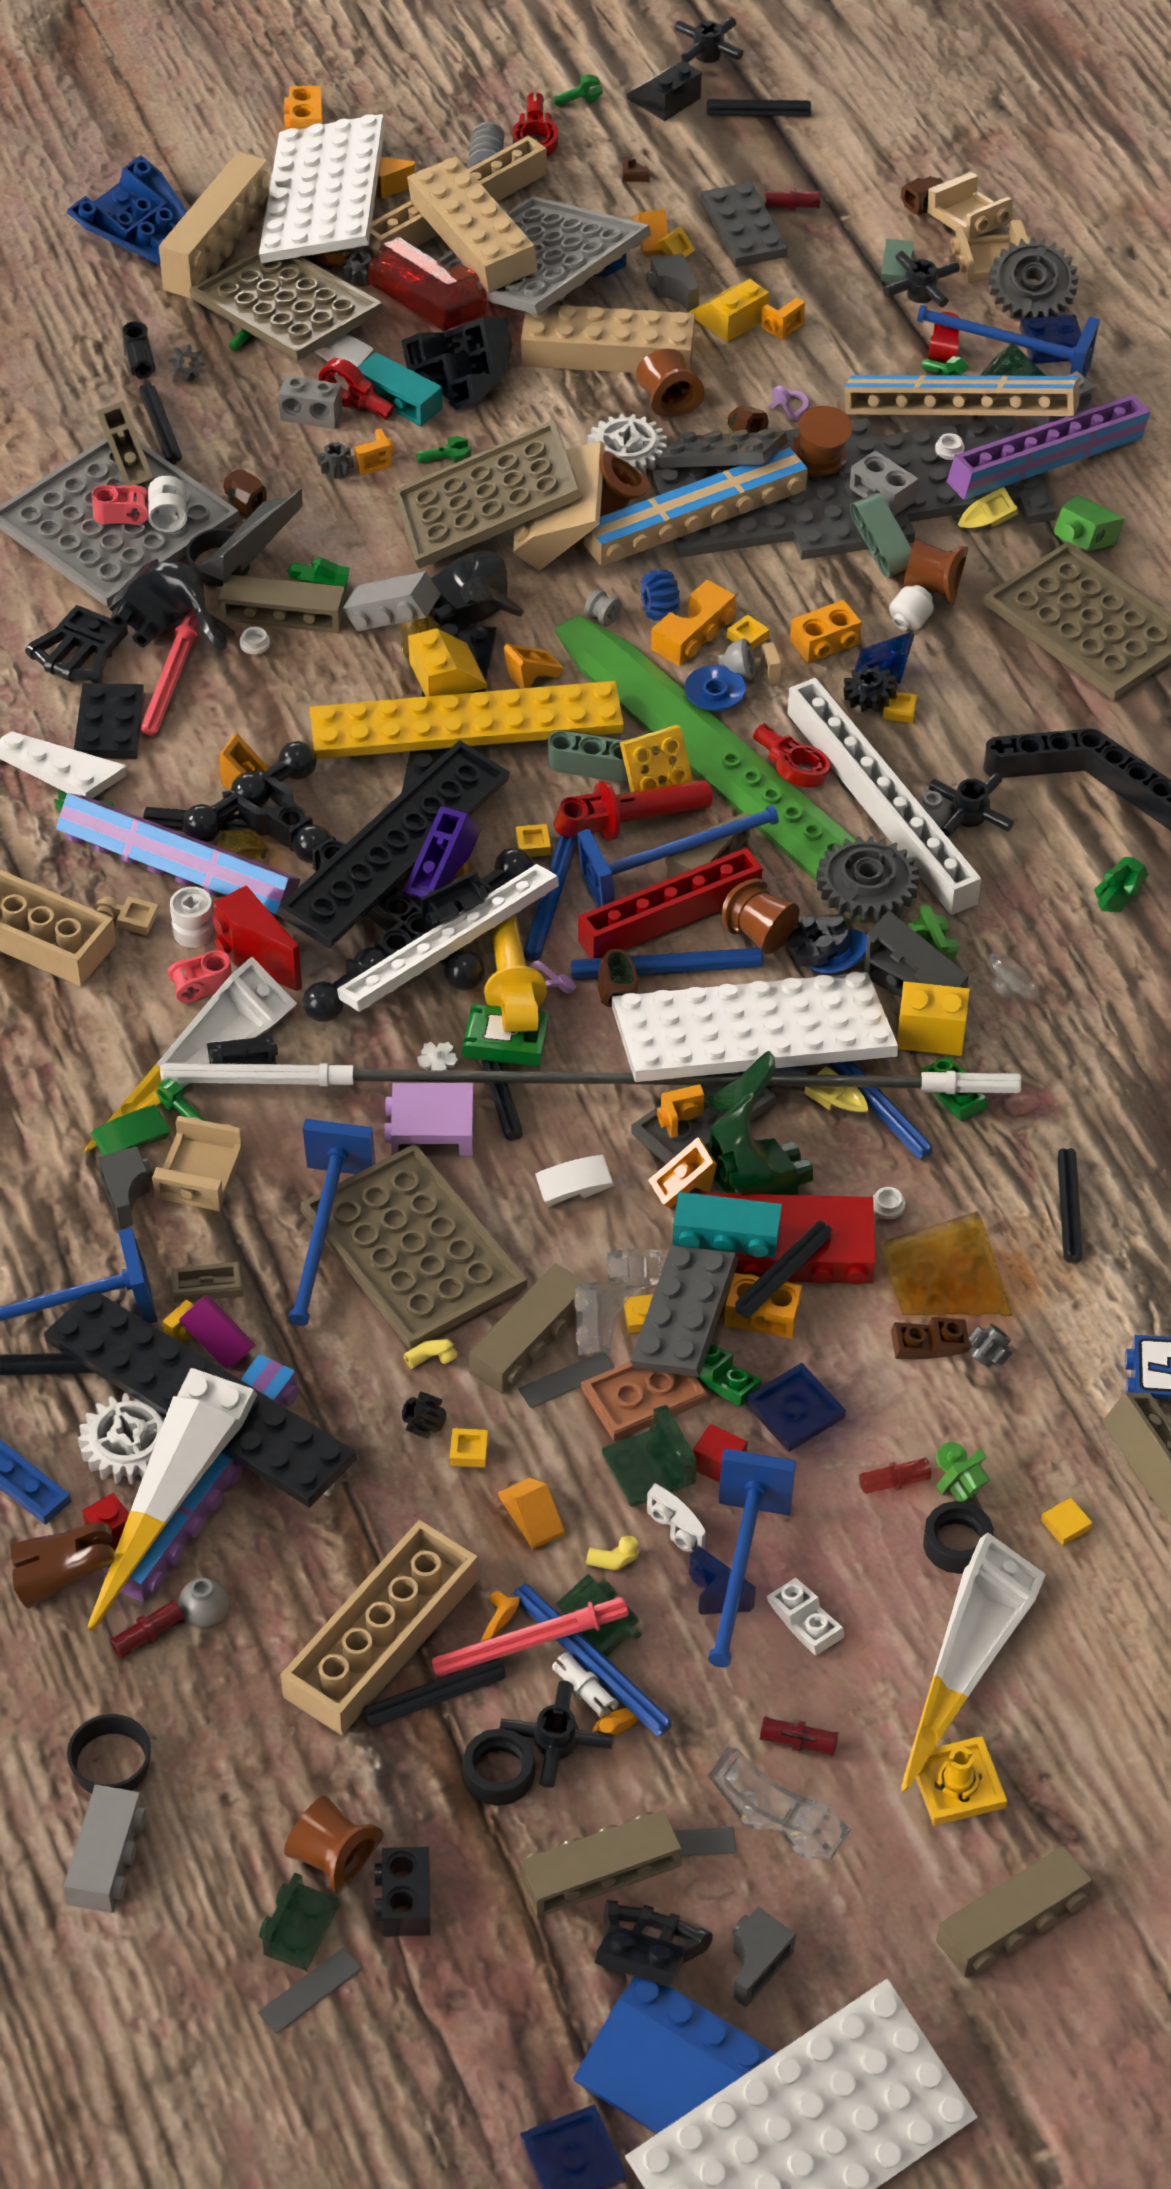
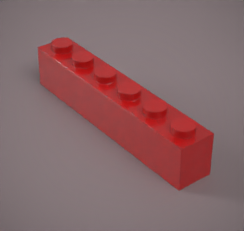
(665, 905)

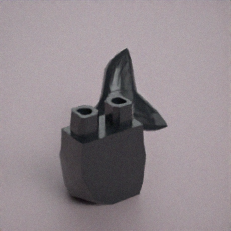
(472, 589)
(159, 597)

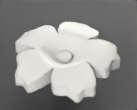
(437, 1057)

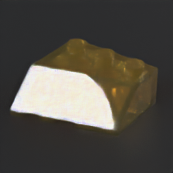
(946, 1270)

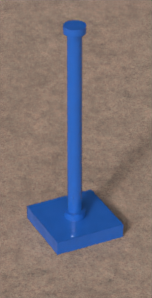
(1079, 355)
(599, 872)
(337, 1150)
(132, 1277)
(754, 1484)

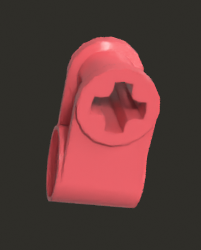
(117, 504)
(203, 975)

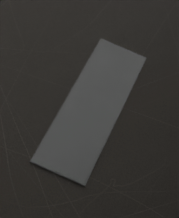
(564, 1379)
(706, 1841)
(309, 1990)

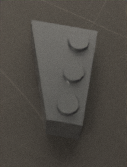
(900, 954)

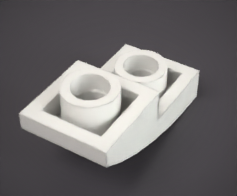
(346, 348)
(579, 1176)
(667, 1509)
(803, 1616)

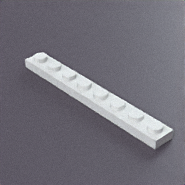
(447, 938)

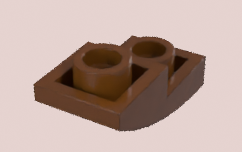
(937, 1339)

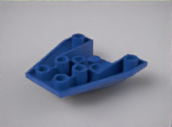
(133, 212)

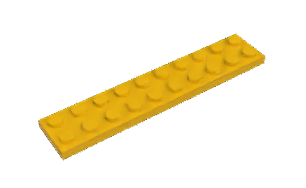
(467, 717)

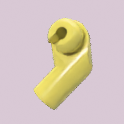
(429, 1349)
(617, 1558)

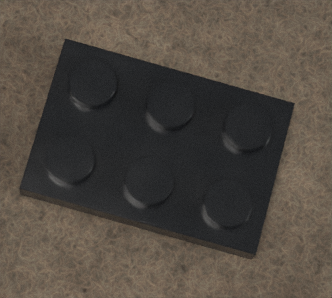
(109, 720)

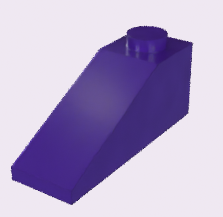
(443, 852)

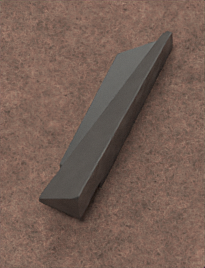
(252, 536)

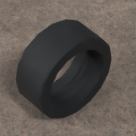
(953, 1513)
(494, 1741)

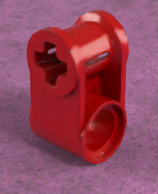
(944, 342)

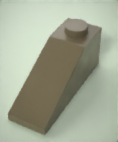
(125, 444)
(708, 852)

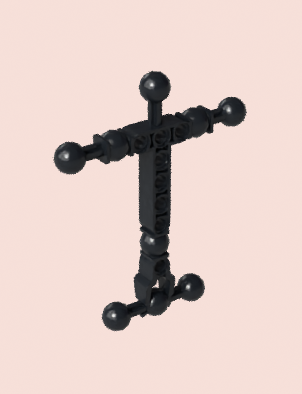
(314, 845)

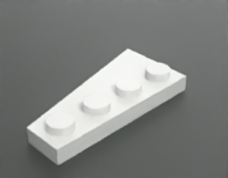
(61, 766)

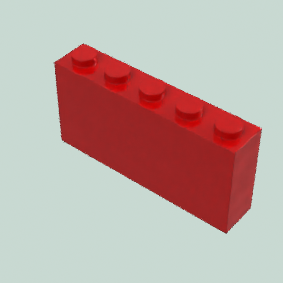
(842, 1259)

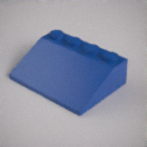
(664, 2055)

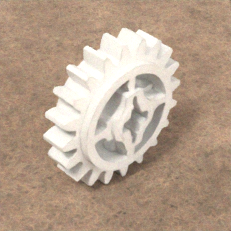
(631, 440)
(125, 1447)

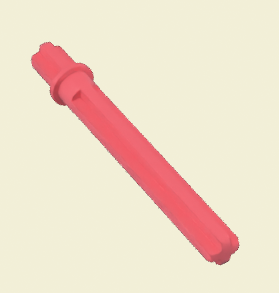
(185, 636)
(531, 1636)

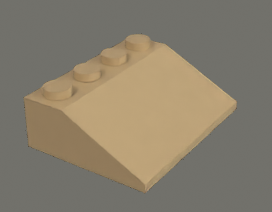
(555, 532)

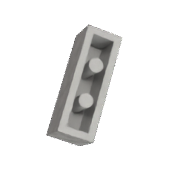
(391, 601)
(104, 1849)

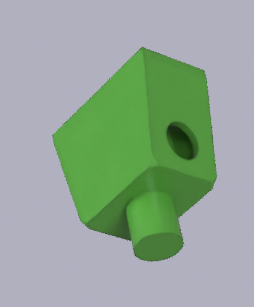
(1083, 523)

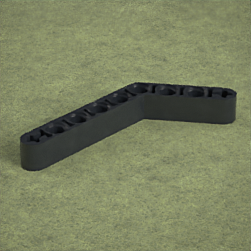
(1088, 752)

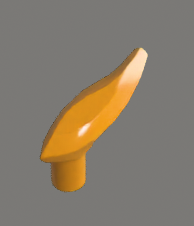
(505, 1610)
(616, 1722)

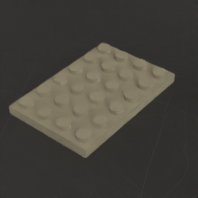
(286, 303)
(487, 494)
(1086, 619)
(415, 1247)

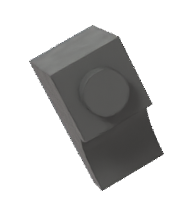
(674, 280)
(124, 1180)
(762, 1948)

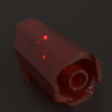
(426, 287)

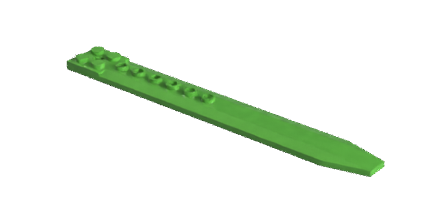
(711, 748)

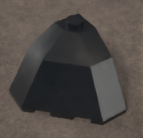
(462, 360)

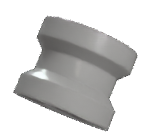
(602, 607)

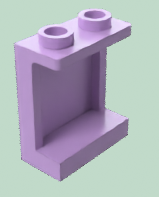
(430, 1115)

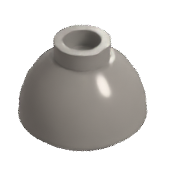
(739, 659)
(936, 807)
(203, 1602)

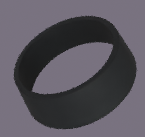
(207, 540)
(105, 1725)

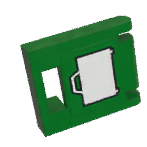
(488, 1041)

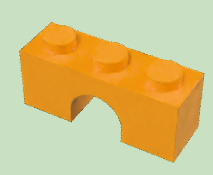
(708, 612)

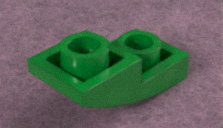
(959, 1104)
(131, 1130)
(727, 1379)

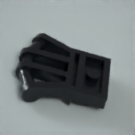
(81, 629)
(645, 1955)

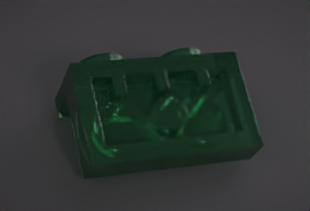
(597, 1592)
(297, 1923)

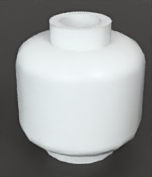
(911, 608)

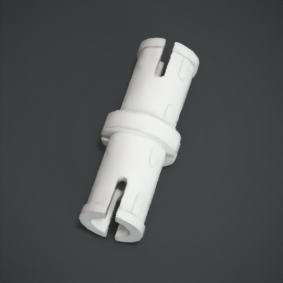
(585, 1685)

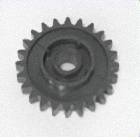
(1035, 261)
(867, 878)

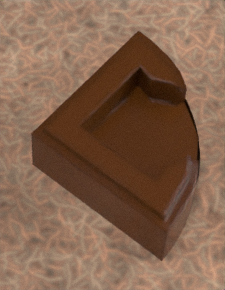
(634, 172)

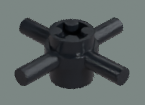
(708, 41)
(921, 280)
(971, 804)
(556, 1745)

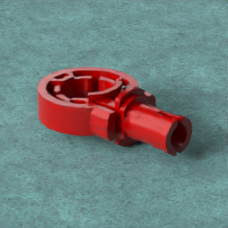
(536, 125)
(360, 391)
(788, 753)

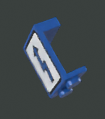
(1149, 1366)

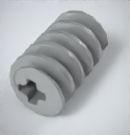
(485, 141)

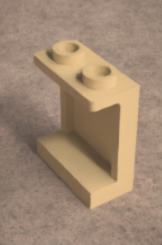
(961, 205)
(978, 254)
(199, 1163)

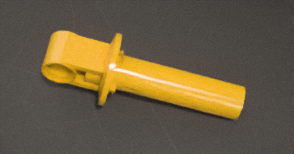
(514, 986)

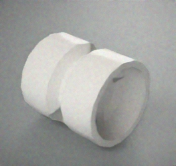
(167, 503)
(192, 917)

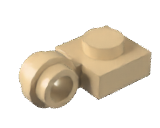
(133, 916)

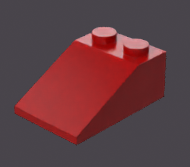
(249, 931)

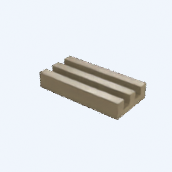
(207, 1285)

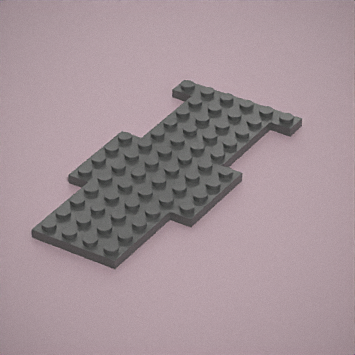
(821, 515)

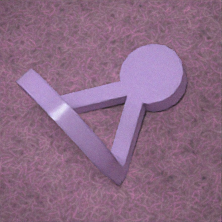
(782, 397)
(561, 981)

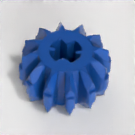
(659, 594)

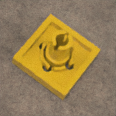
(640, 756)
(955, 1769)

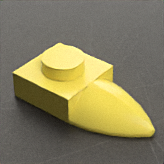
(990, 509)
(842, 1097)

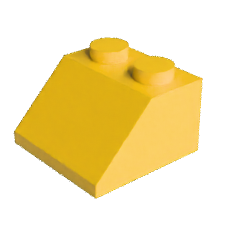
(733, 310)
(443, 664)
(932, 1018)

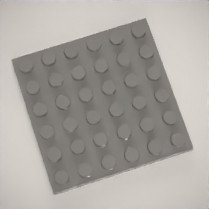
(568, 249)
(59, 526)

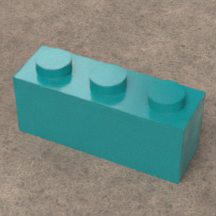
(411, 393)
(726, 1224)

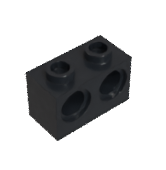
(404, 1891)

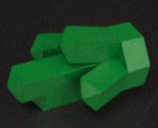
(320, 572)
(1120, 884)

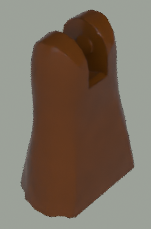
(57, 1560)

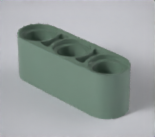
(881, 534)
(586, 756)

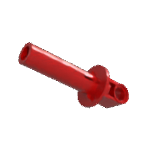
(605, 811)

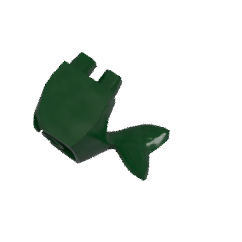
(749, 1164)

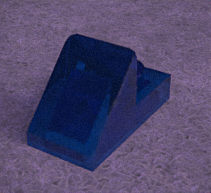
(888, 655)
(714, 1576)

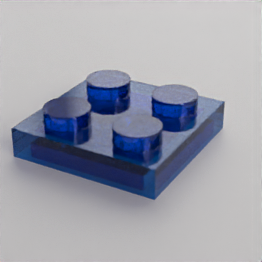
(1056, 329)
(795, 1407)
(573, 2153)

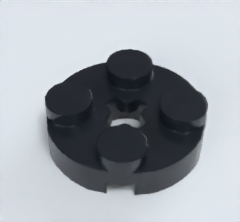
(818, 939)

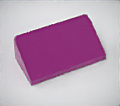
(216, 1331)

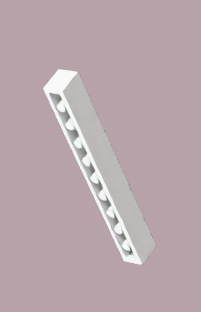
(884, 796)

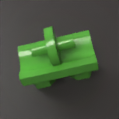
(933, 930)
(962, 1475)

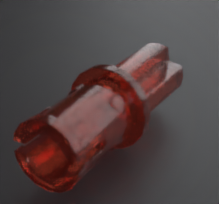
(895, 1475)

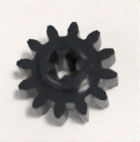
(870, 688)

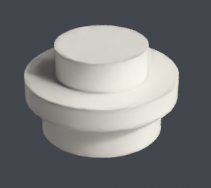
(949, 445)
(254, 640)
(888, 1203)

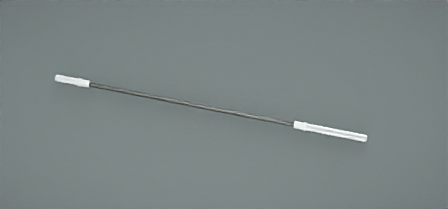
(346, 1075)

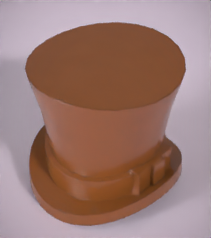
(669, 383)
(822, 440)
(620, 483)
(936, 569)
(759, 915)
(332, 1842)

